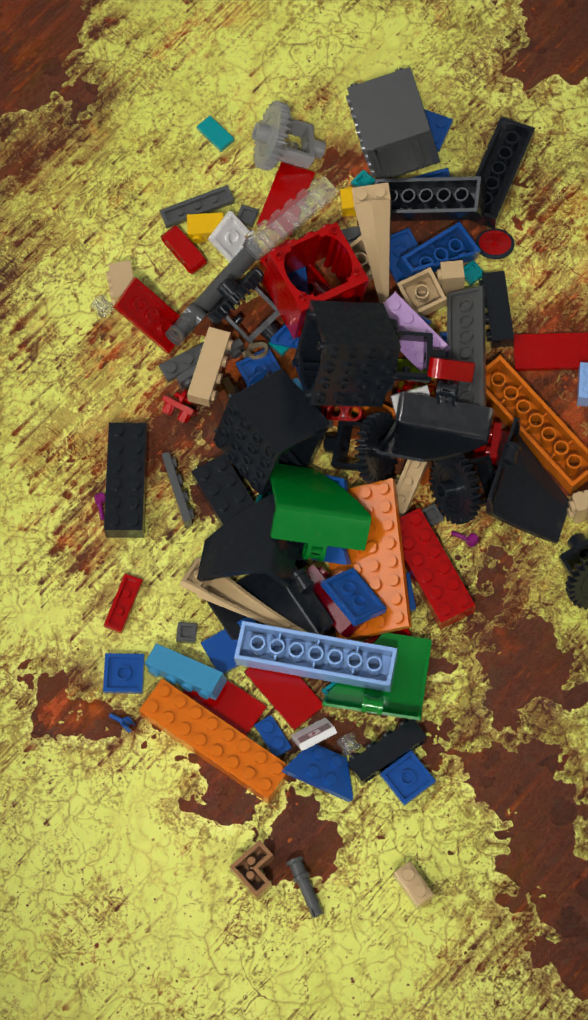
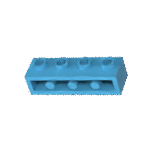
(185, 672)

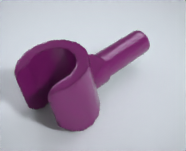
(99, 499)
(471, 540)

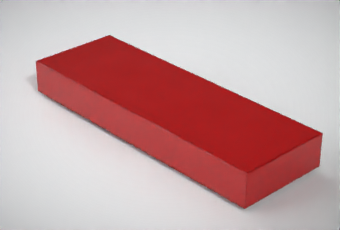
(123, 603)

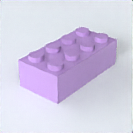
(410, 321)

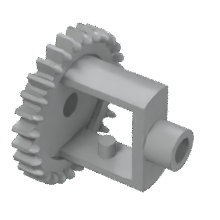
(270, 136)

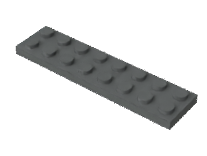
(467, 340)

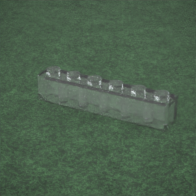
(290, 218)

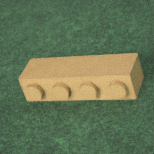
(209, 367)

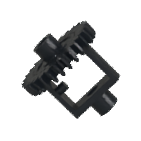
(232, 293)
(428, 352)
(373, 430)
(457, 488)
(577, 580)

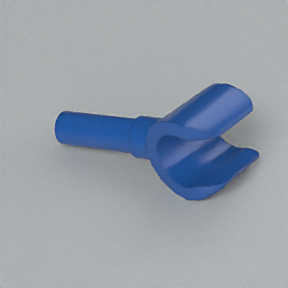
(125, 722)

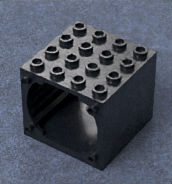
(346, 353)
(270, 427)

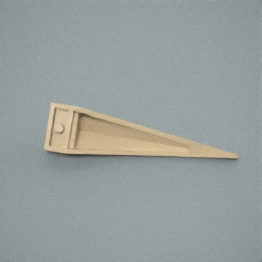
(373, 213)
(233, 597)

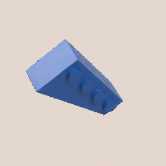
(449, 245)

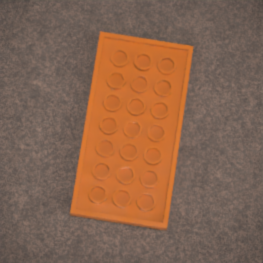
(382, 560)

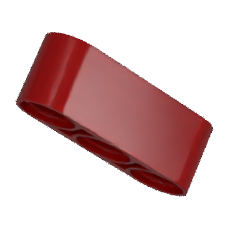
(183, 250)
(451, 369)
(345, 414)

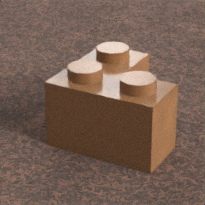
(249, 867)

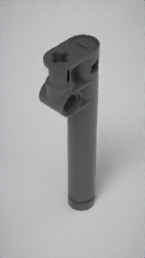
(208, 298)

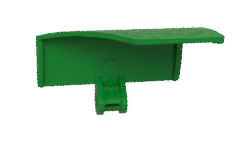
(316, 512)
(407, 685)

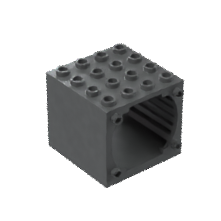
(392, 125)

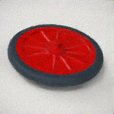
(495, 243)

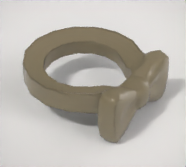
(247, 353)

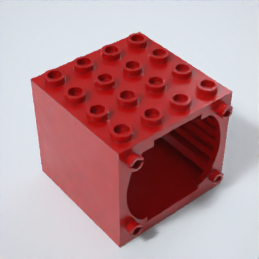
(314, 246)

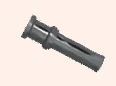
(302, 877)

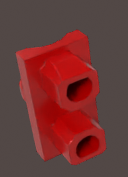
(170, 405)

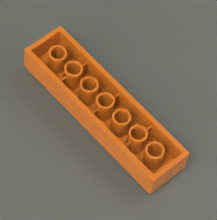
(539, 426)
(214, 741)

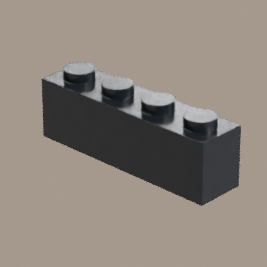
(497, 310)
(386, 751)

